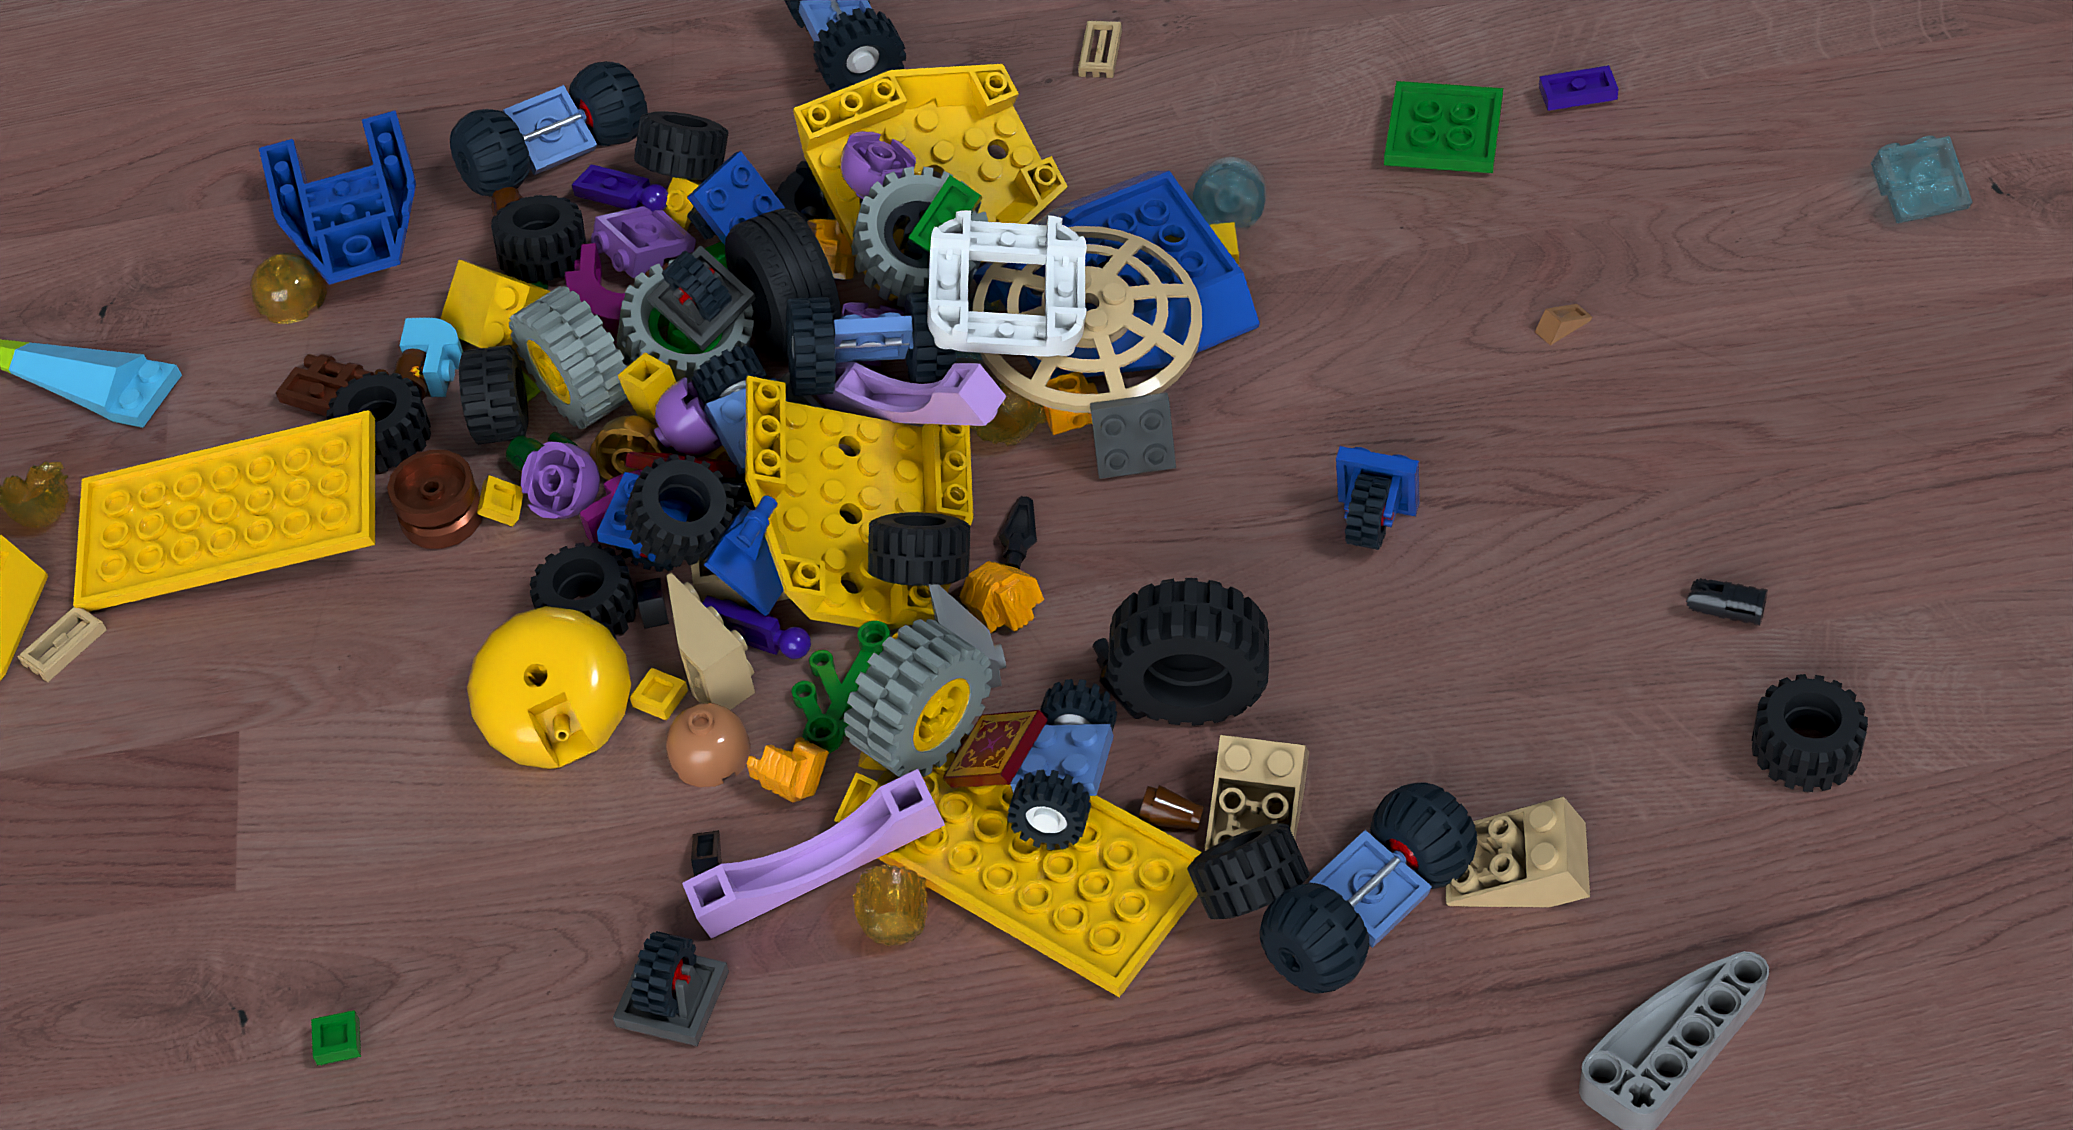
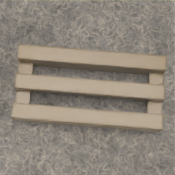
(1098, 66)
(65, 646)

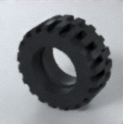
(1188, 651)

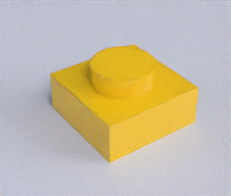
(500, 500)
(659, 694)

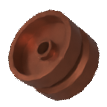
(435, 498)

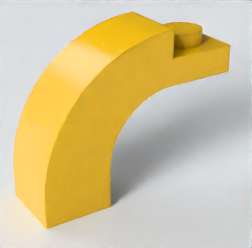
(645, 383)

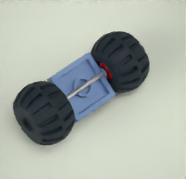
(502, 146)
(1325, 927)

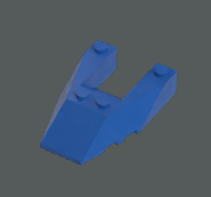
(350, 219)

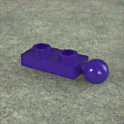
(619, 189)
(761, 630)

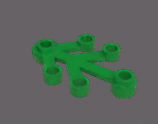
(832, 721)

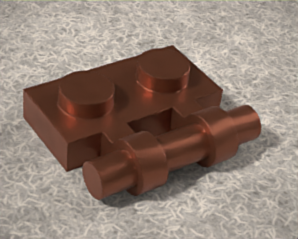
(315, 387)

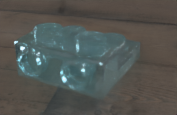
(1921, 178)

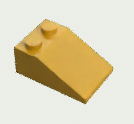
(483, 303)

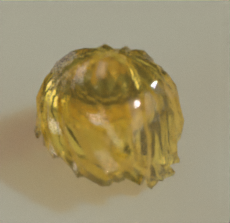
(1014, 419)
(38, 498)
(891, 904)

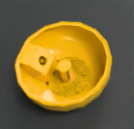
(548, 687)

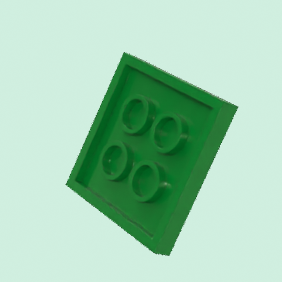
(1444, 127)

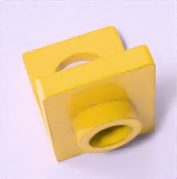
(677, 202)

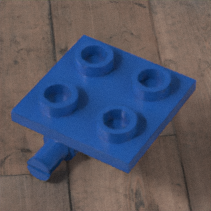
(745, 559)

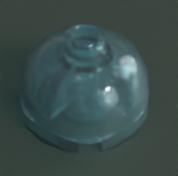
(1230, 192)

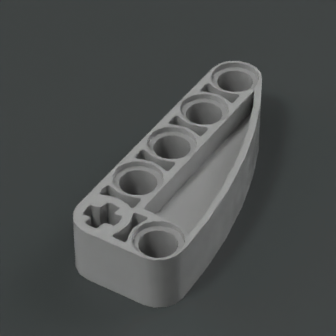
(1656, 1037)

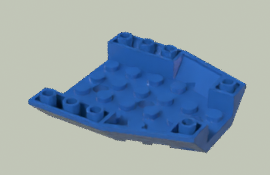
(1152, 209)

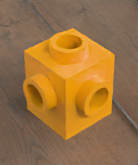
(1063, 421)

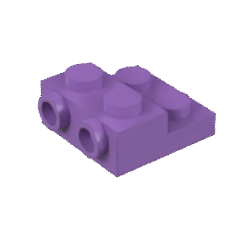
(640, 239)

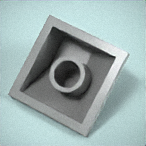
(962, 623)

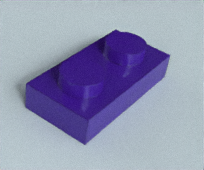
(1578, 88)

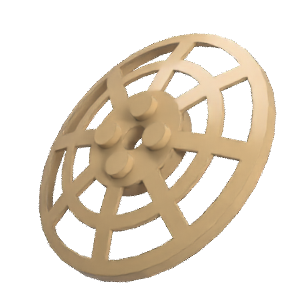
(1102, 325)

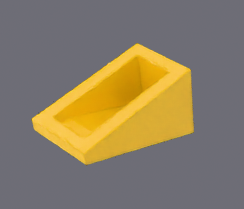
(857, 794)

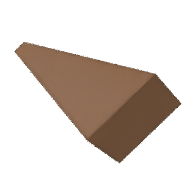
(1561, 321)

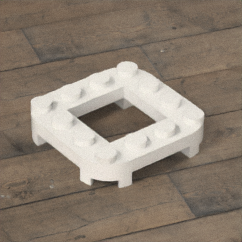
(1006, 333)

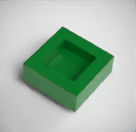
(336, 1037)

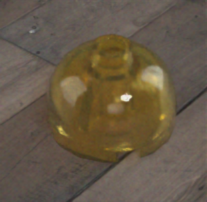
(287, 288)

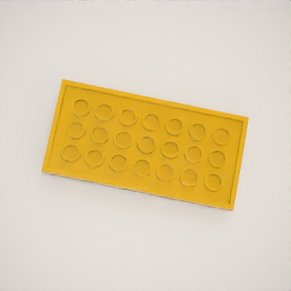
(226, 512)
(1086, 906)

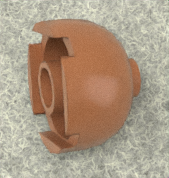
(707, 745)

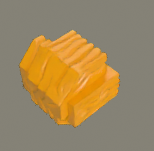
(834, 247)
(1001, 596)
(790, 773)

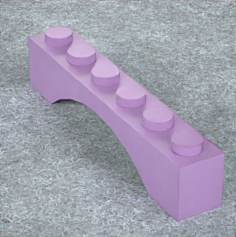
(961, 398)
(749, 888)

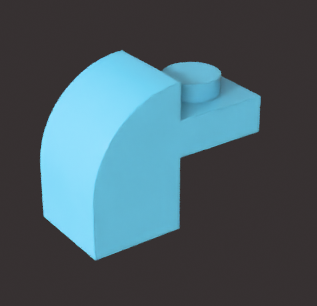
(441, 347)

